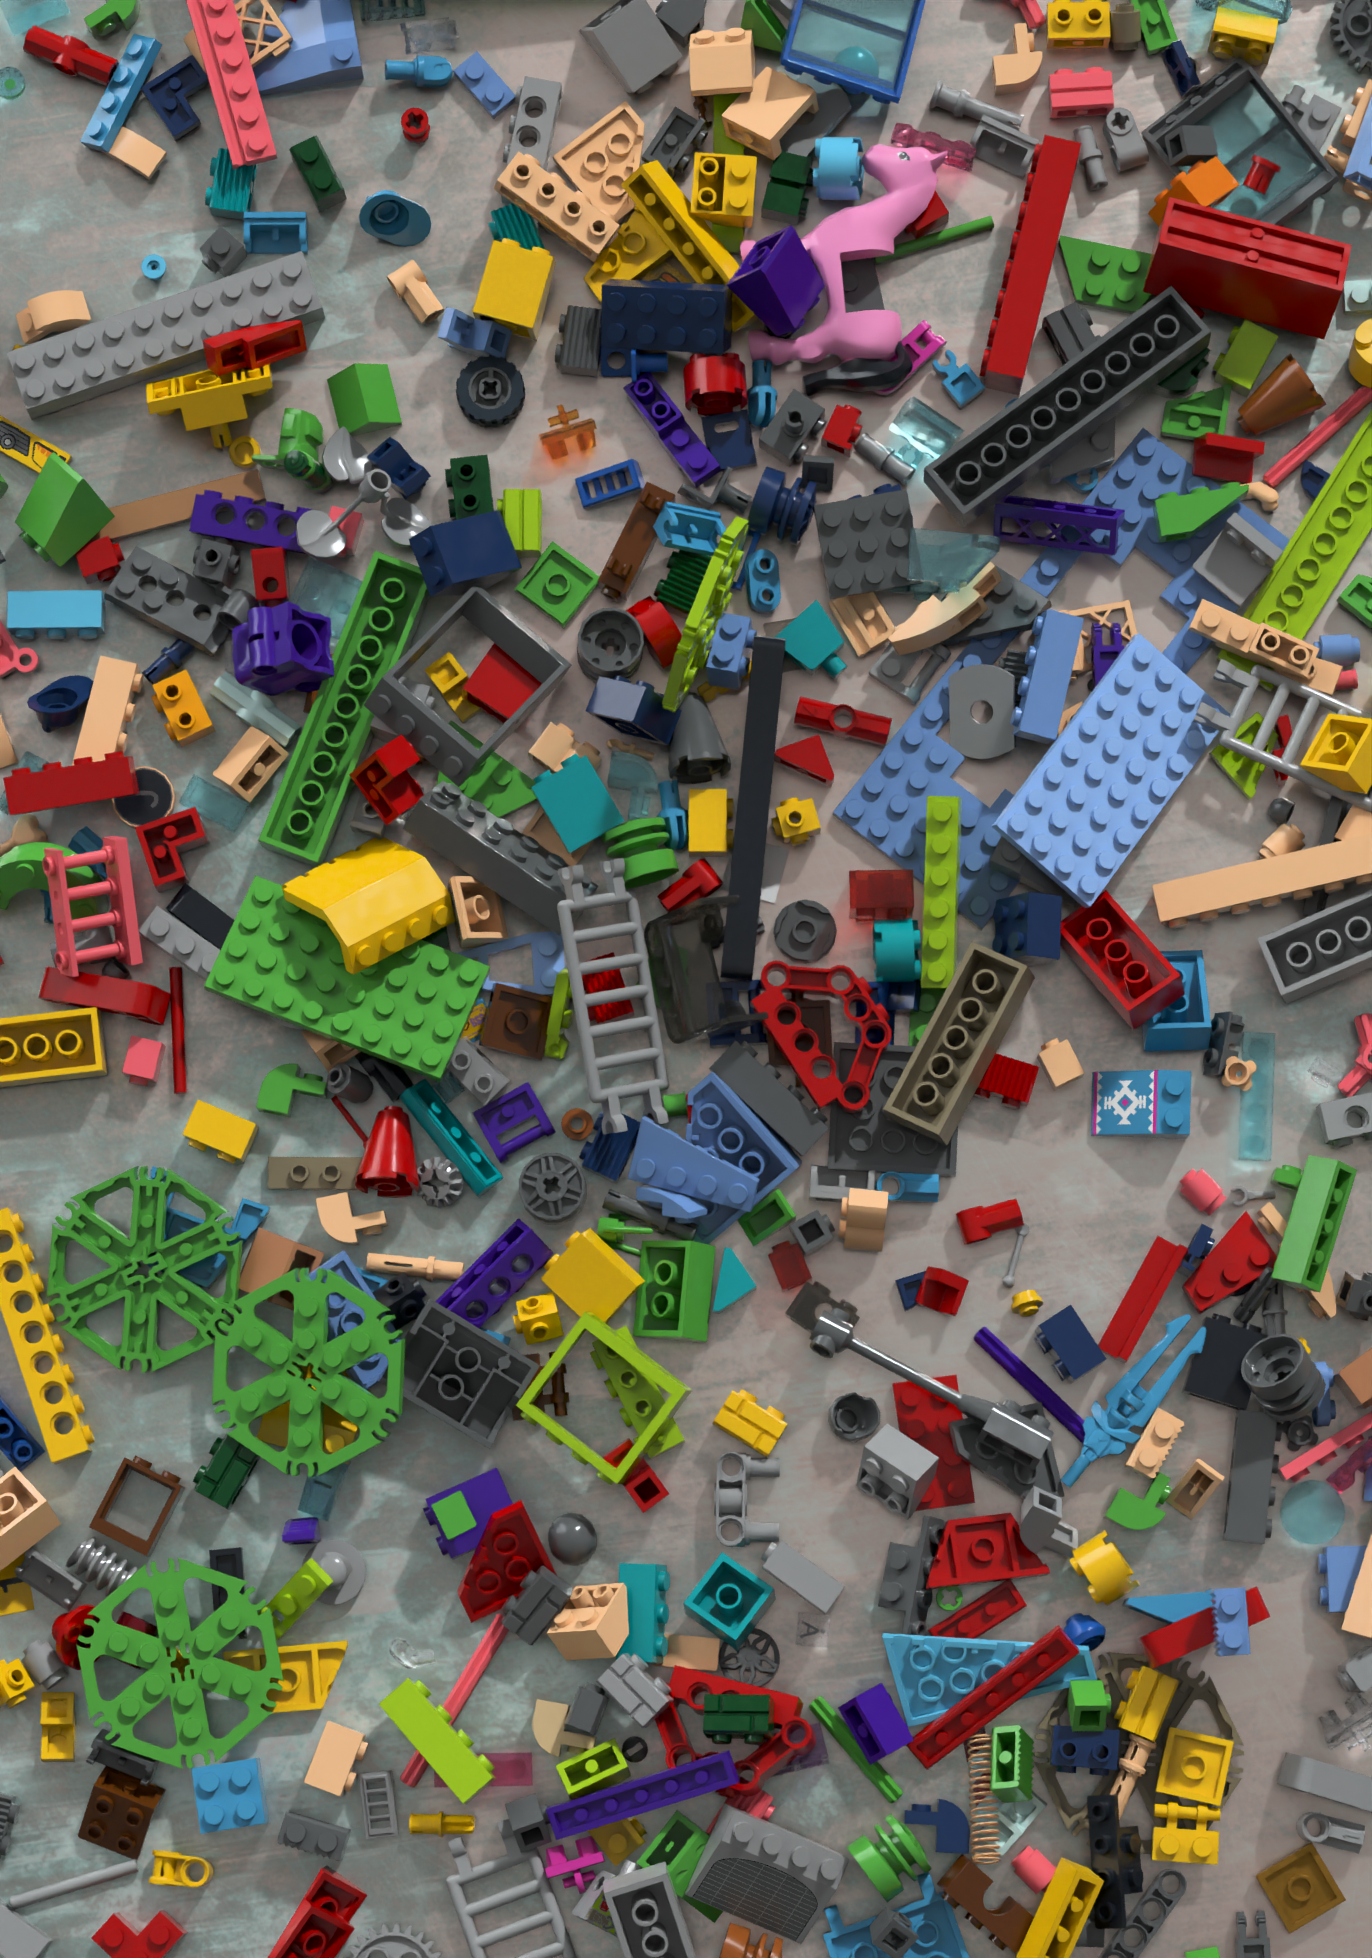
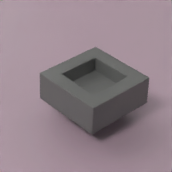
(819, 470)

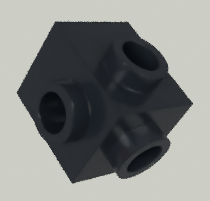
(402, 1299)

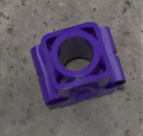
(282, 650)

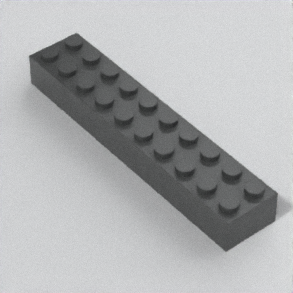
(1067, 406)

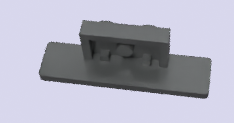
(907, 1575)

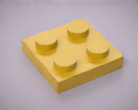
(1194, 1766)

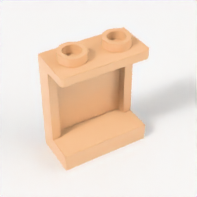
(768, 112)

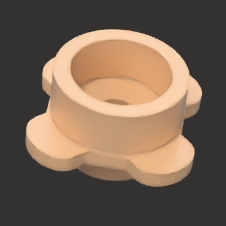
(1235, 1065)

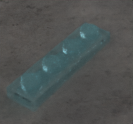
(1257, 1103)

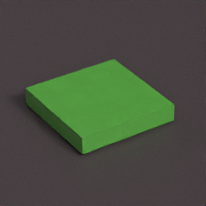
(557, 585)

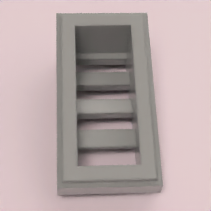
(366, 1778)

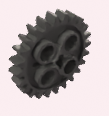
(1346, 14)

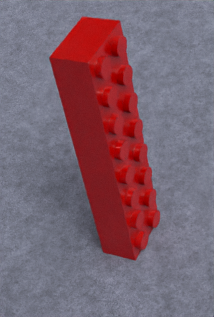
(1032, 260)

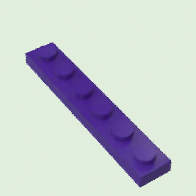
(642, 1795)

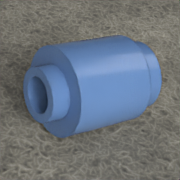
(1338, 649)

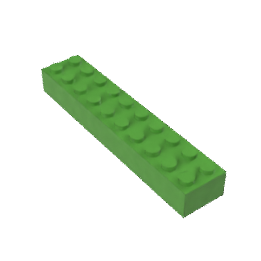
(338, 722)

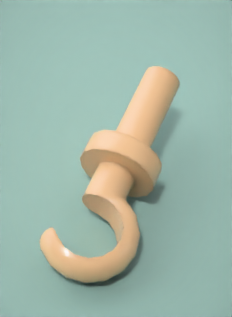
(630, 749)

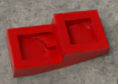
(1284, 732)

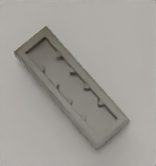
(312, 1173)

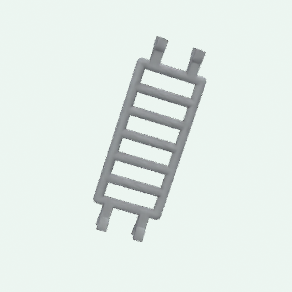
(1229, 725)
(575, 901)
(540, 1884)

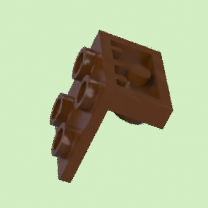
(120, 1812)

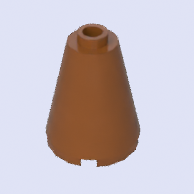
(1280, 399)

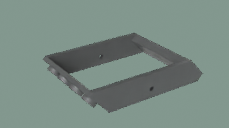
(427, 730)

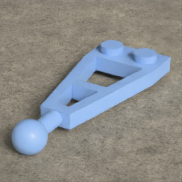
(546, 959)

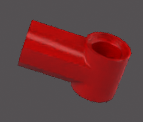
(697, 883)
(980, 1223)

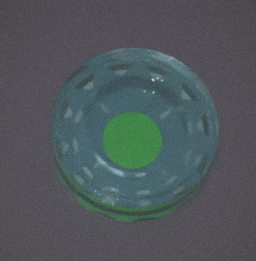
(11, 83)

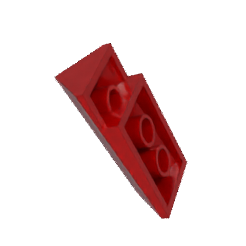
(321, 1919)

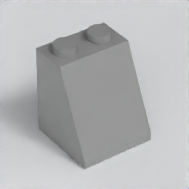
(632, 44)

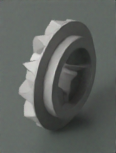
(448, 1173)

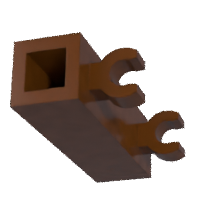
(634, 544)

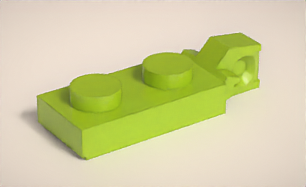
(560, 1017)

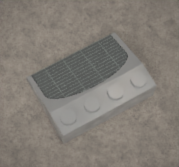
(766, 1874)

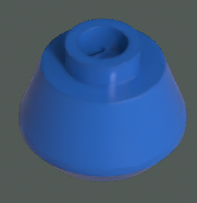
(1085, 1631)

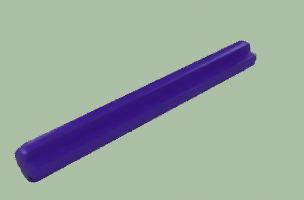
(1031, 1382)

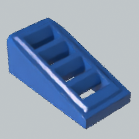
(607, 473)

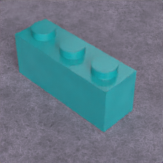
(646, 1610)

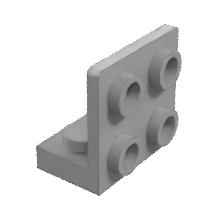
(1237, 560)

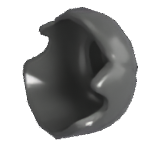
(853, 1417)
(572, 1539)

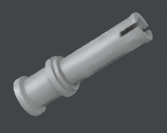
(961, 104)

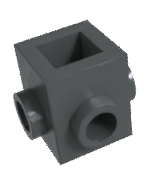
(216, 561)
(1356, 1295)

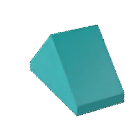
(733, 1282)

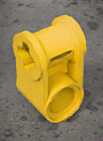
(173, 1869)

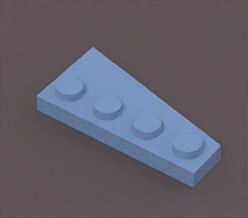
(681, 1167)

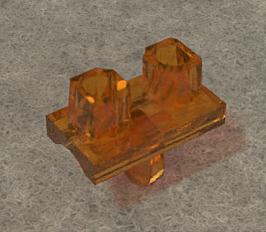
(581, 430)

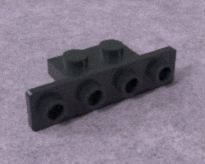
(1114, 1859)

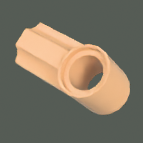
(412, 286)

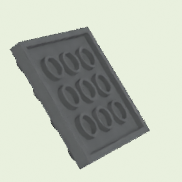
(870, 1137)

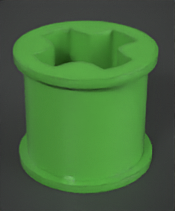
(675, 1104)
(948, 1607)

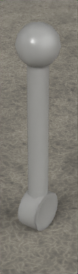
(1009, 1281)

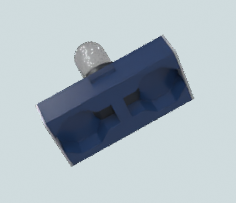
(1184, 68)

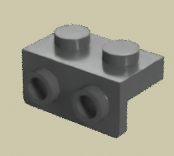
(676, 142)

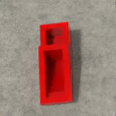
(254, 346)

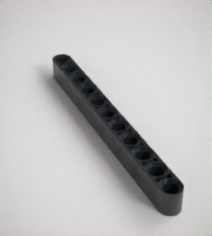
(753, 807)

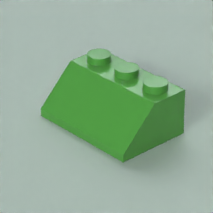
(675, 1290)

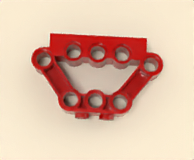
(818, 982)
(765, 1760)

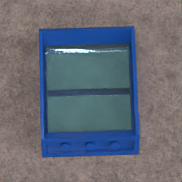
(853, 43)

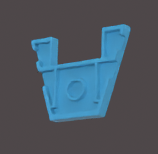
(209, 1269)

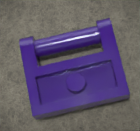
(508, 1113)

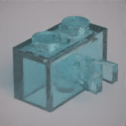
(924, 430)

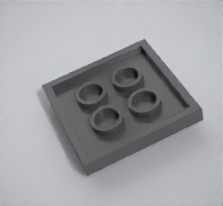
(865, 543)

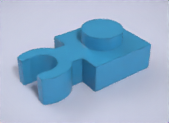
(960, 382)

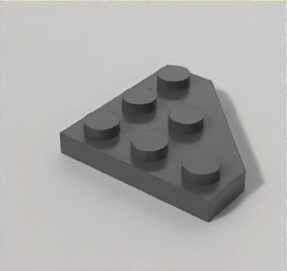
(1010, 608)
(1001, 1468)

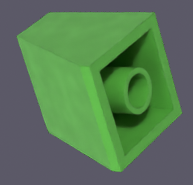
(61, 512)

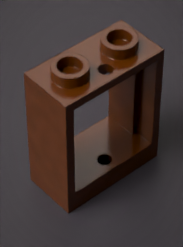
(128, 1539)

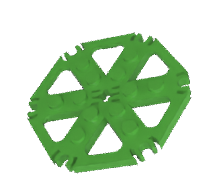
(120, 1250)
(334, 1357)
(156, 1682)

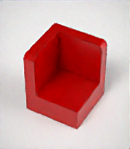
(941, 1291)

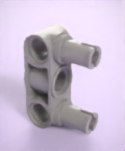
(731, 1499)

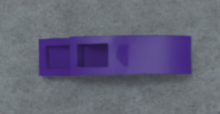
(671, 429)

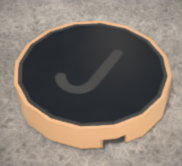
(153, 802)

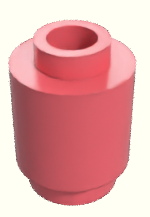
(1202, 1191)
(1033, 1869)

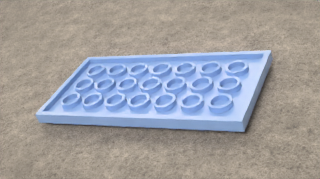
(1109, 771)

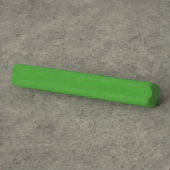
(845, 1738)

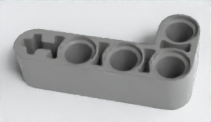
(1326, 1781)

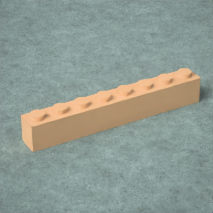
(1264, 881)

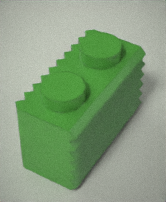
(1011, 1764)

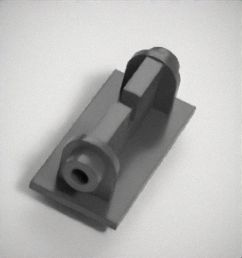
(1225, 1030)

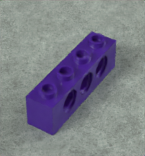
(205, 521)
(492, 1265)

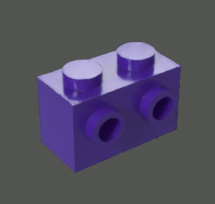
(875, 1723)

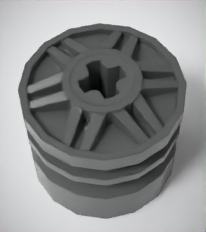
(614, 629)
(552, 1207)
(1283, 1377)

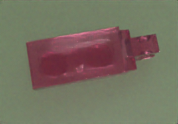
(959, 153)
(1344, 1475)

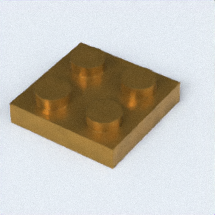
(1300, 1887)

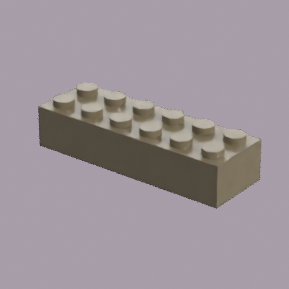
(959, 1043)

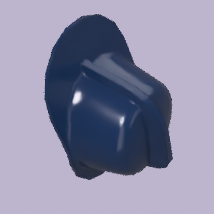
(60, 701)

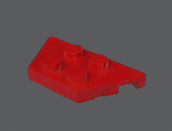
(982, 1552)

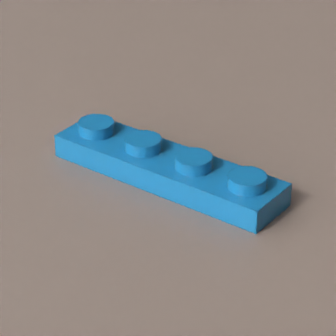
(121, 93)

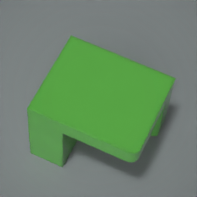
(454, 1515)

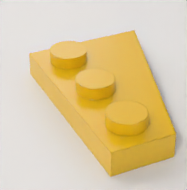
(630, 255)

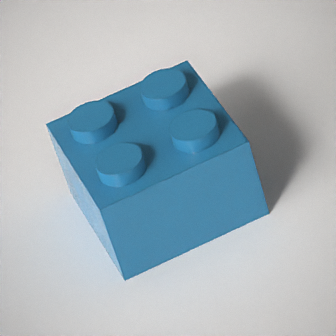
(230, 1795)

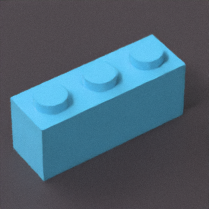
(56, 613)

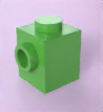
(1088, 1705)

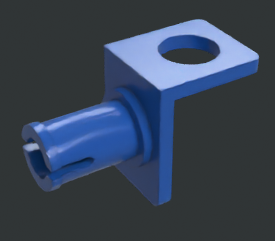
(634, 363)

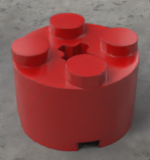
(715, 383)

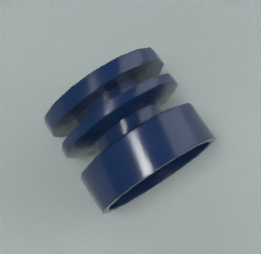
(782, 506)

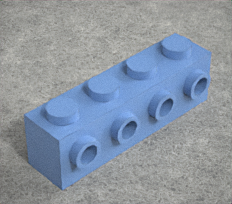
(1047, 676)

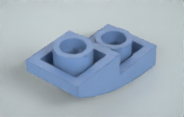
(673, 1204)

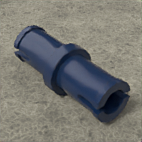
(170, 659)

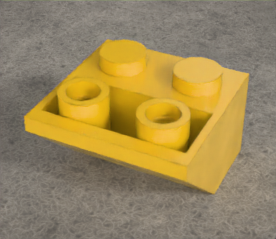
(1242, 35)
(724, 188)

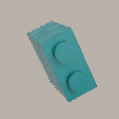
(576, 802)

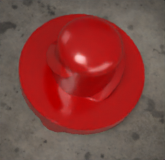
(66, 1632)

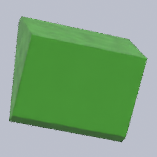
(364, 398)

